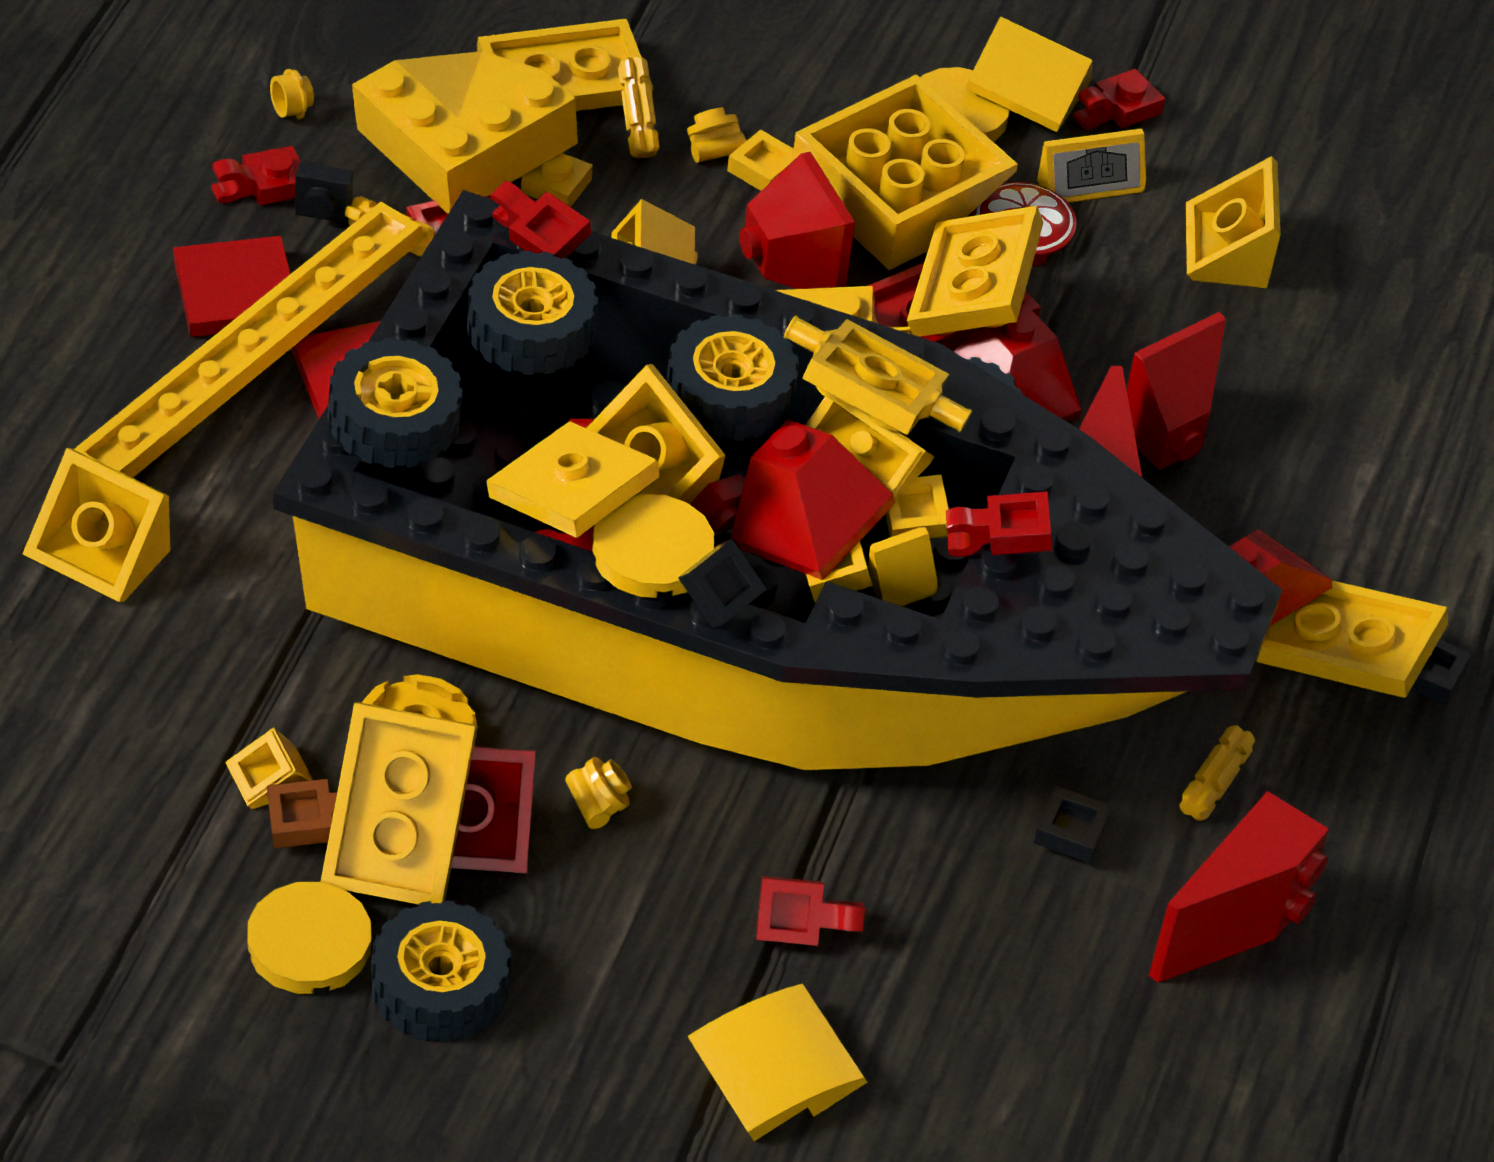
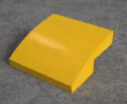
(777, 1059)

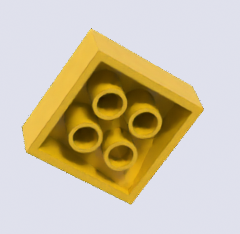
(464, 120)
(904, 166)

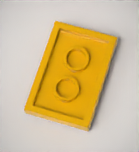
(575, 56)
(975, 272)
(1358, 638)
(398, 804)

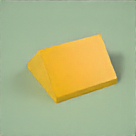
(1030, 74)
(1235, 228)
(659, 424)
(100, 527)

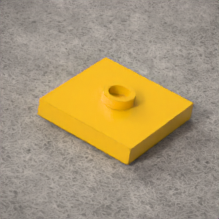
(573, 479)

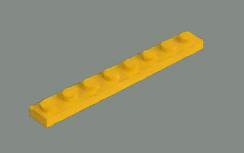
(252, 341)

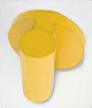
(714, 135)
(599, 790)

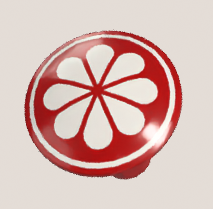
(1055, 211)

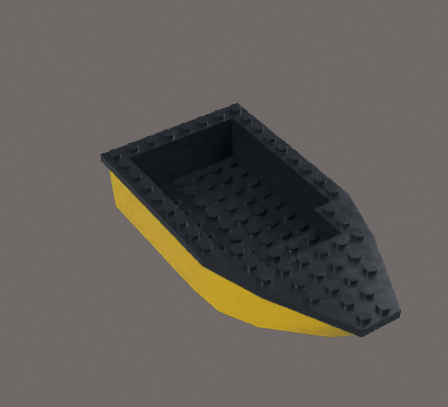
(1002, 654)

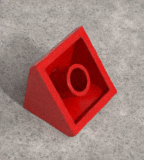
(496, 811)

